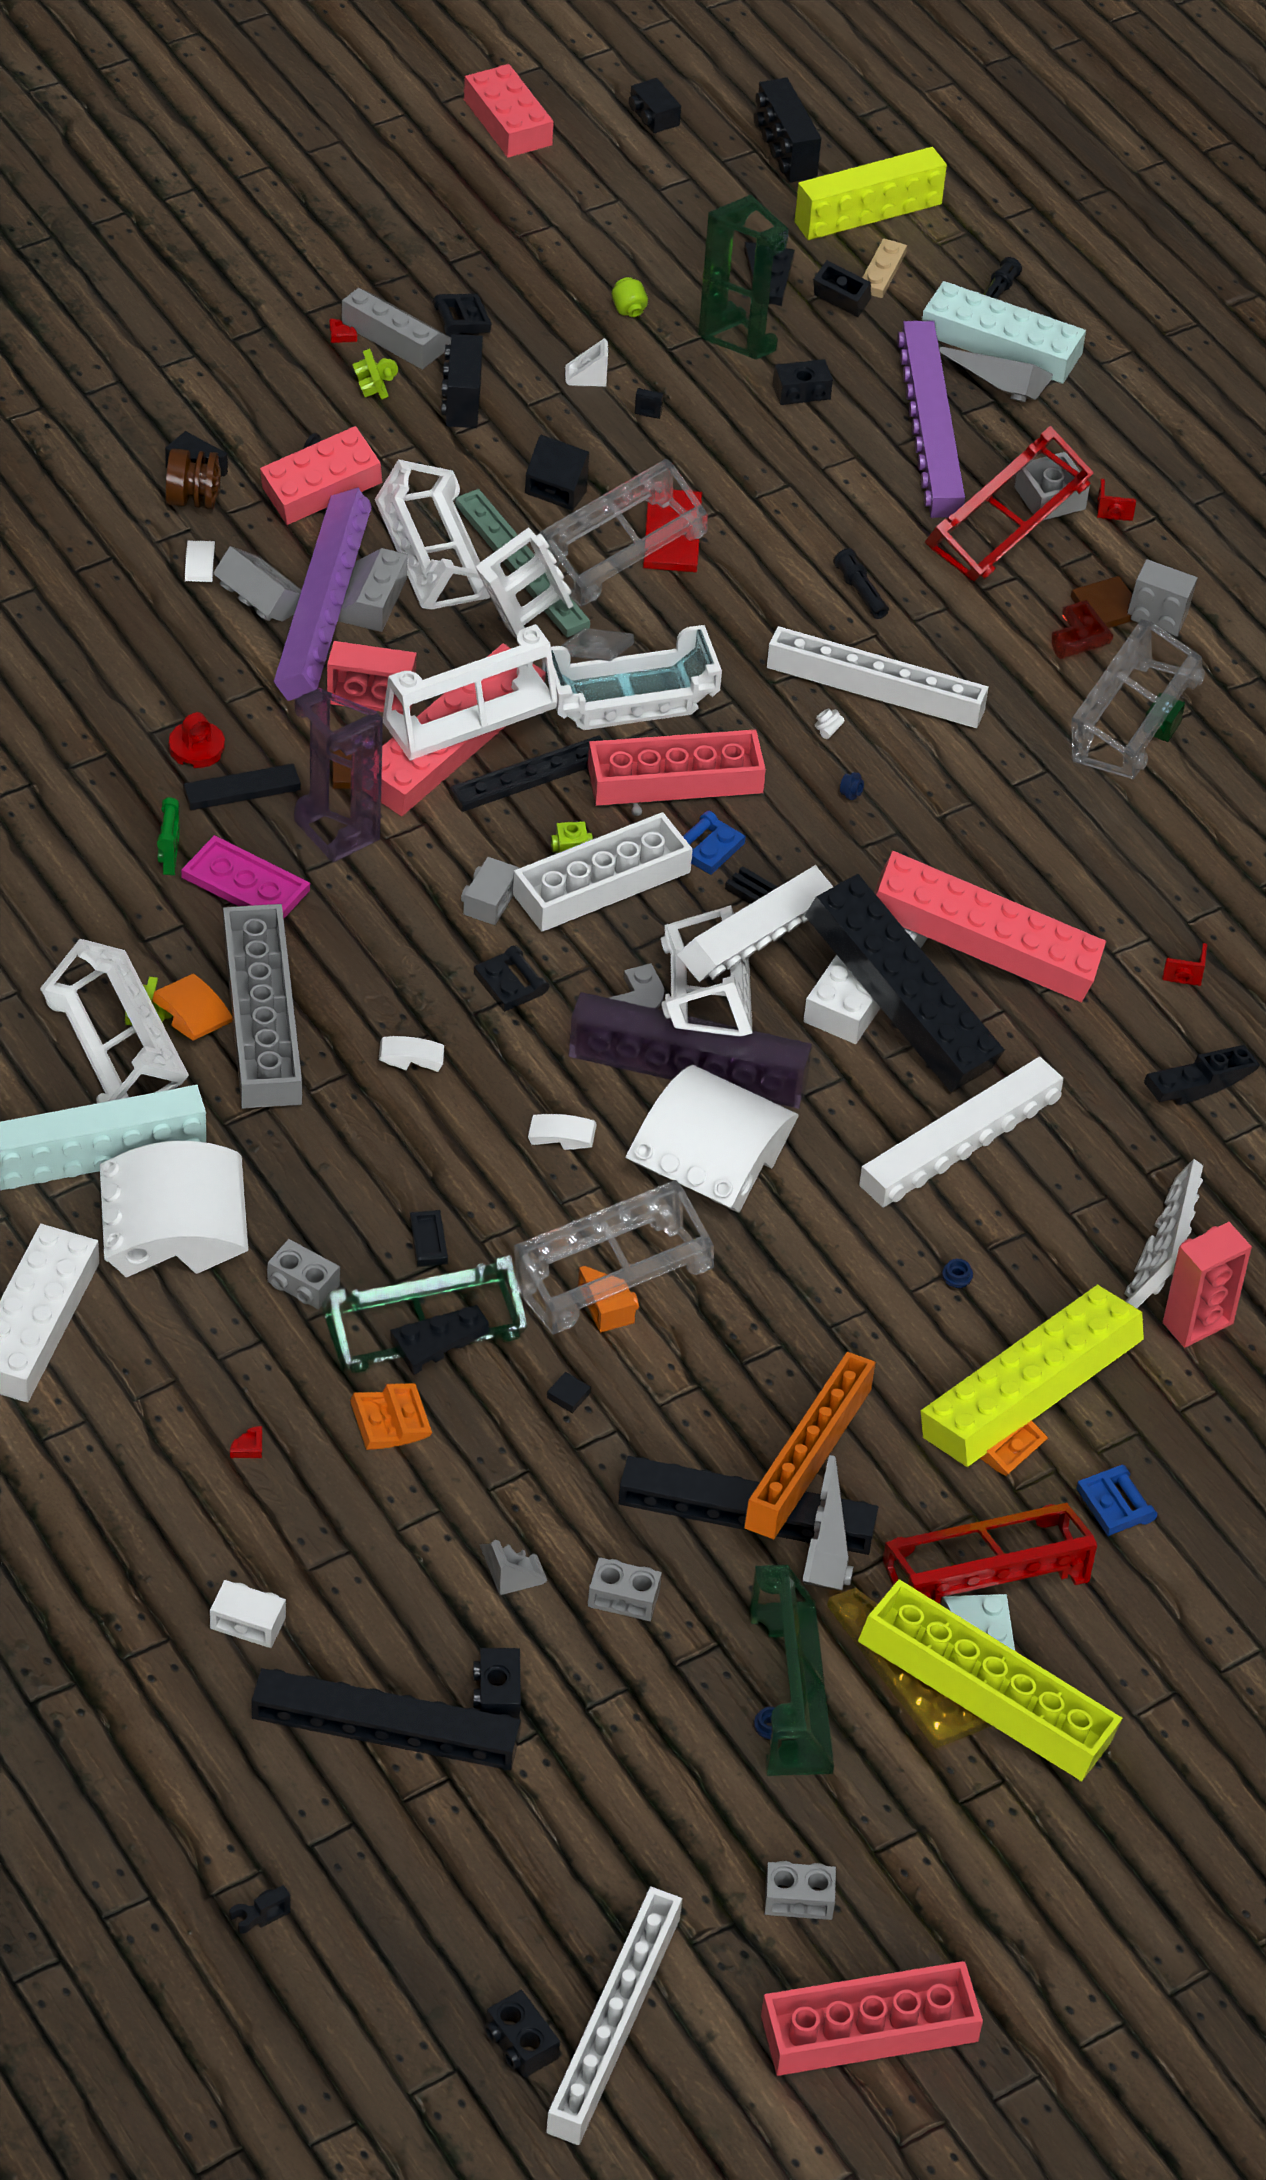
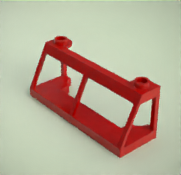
(987, 566)
(1067, 1557)

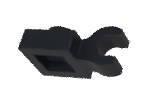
(266, 1909)

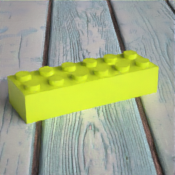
(870, 193)

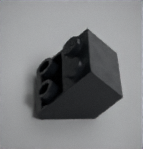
(557, 473)

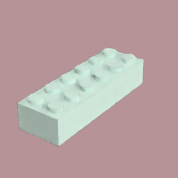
(1004, 330)

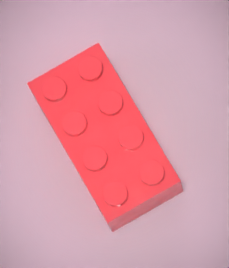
(508, 110)
(309, 477)
(1206, 1284)

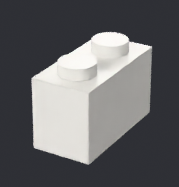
(248, 1613)

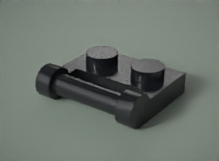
(470, 312)
(503, 983)

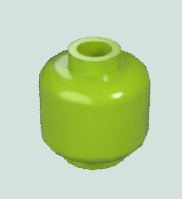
(629, 297)

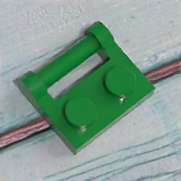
(169, 838)

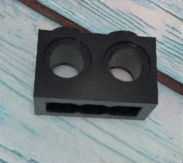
(528, 2031)

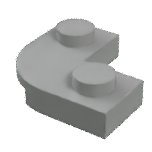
(644, 987)

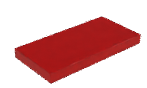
(680, 553)

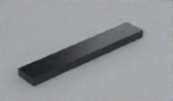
(522, 776)

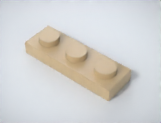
(884, 266)

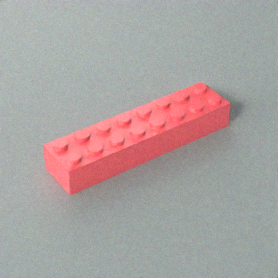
(409, 781)
(989, 927)

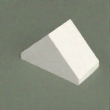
(589, 367)

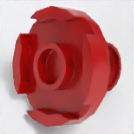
(196, 742)

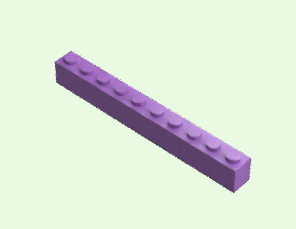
(931, 418)
(322, 594)

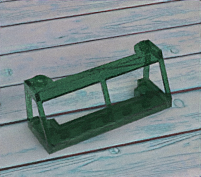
(715, 311)
(338, 1303)
(807, 1713)

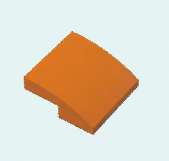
(194, 1007)
(391, 1416)
(1015, 1448)

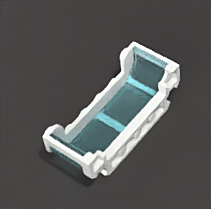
(638, 684)

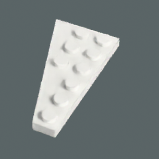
(1173, 1226)

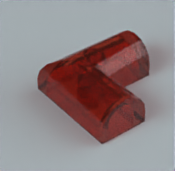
(1085, 633)

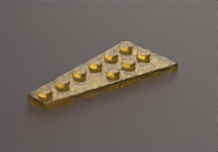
(933, 1712)

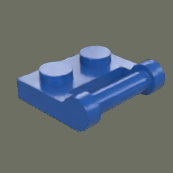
(717, 846)
(1109, 1505)

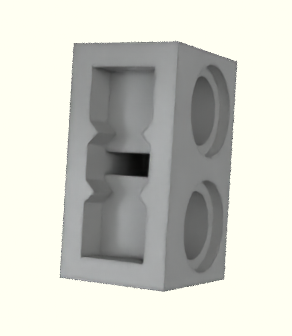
(303, 1274)
(623, 1595)
(800, 1898)

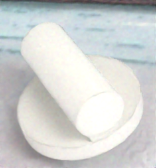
(828, 722)

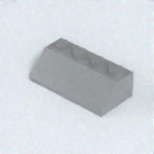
(393, 328)

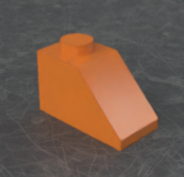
(611, 1311)

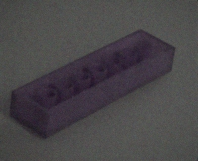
(649, 1044)

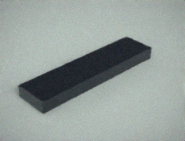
(241, 786)

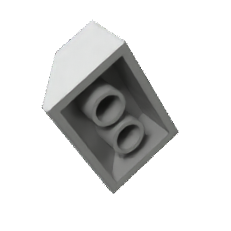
(258, 584)
(374, 589)

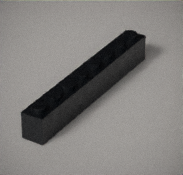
(725, 1499)
(386, 1718)

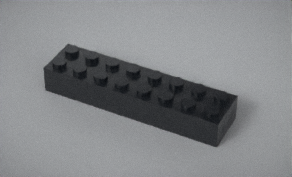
(904, 982)

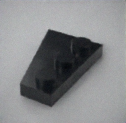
(780, 272)
(434, 1336)

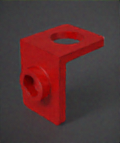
(1114, 507)
(1185, 971)

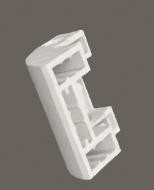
(711, 1136)
(173, 1203)

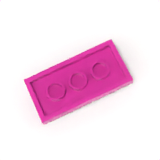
(243, 877)

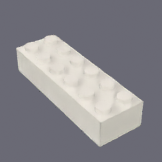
(602, 871)
(841, 1002)
(41, 1305)

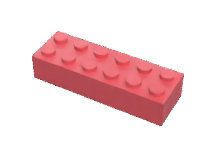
(676, 767)
(871, 2018)

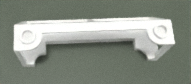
(428, 576)
(529, 697)
(735, 987)
(158, 1055)

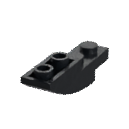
(1204, 1077)

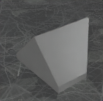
(511, 1569)

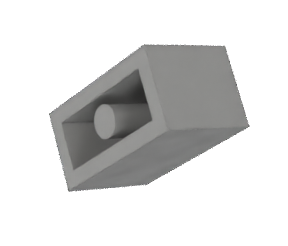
(489, 891)

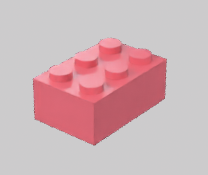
(363, 672)

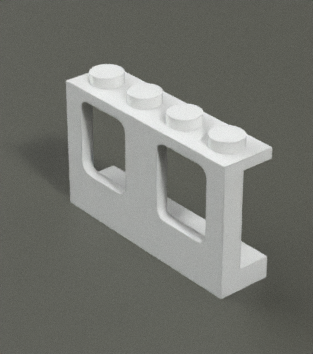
(504, 588)

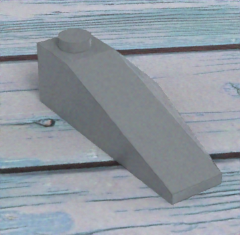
(1010, 376)
(828, 1549)

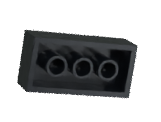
(787, 130)

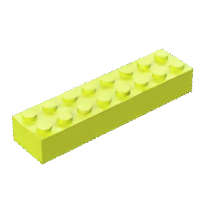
(1032, 1375)
(990, 1679)

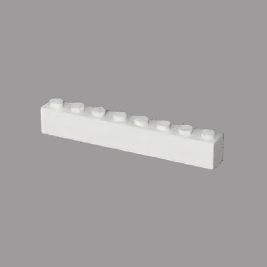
(877, 677)
(753, 926)
(961, 1132)
(614, 2016)

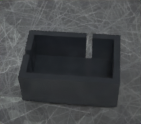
(462, 381)

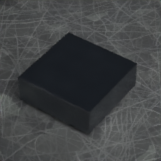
(648, 403)
(568, 1392)

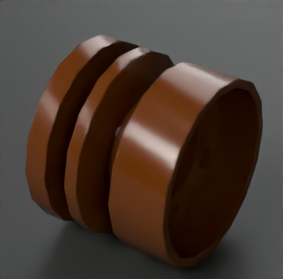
(192, 478)

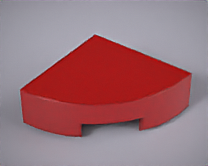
(341, 333)
(248, 1444)

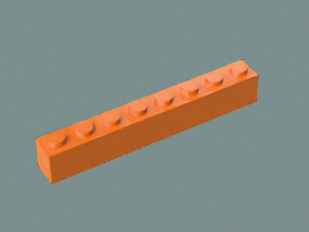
(809, 1445)

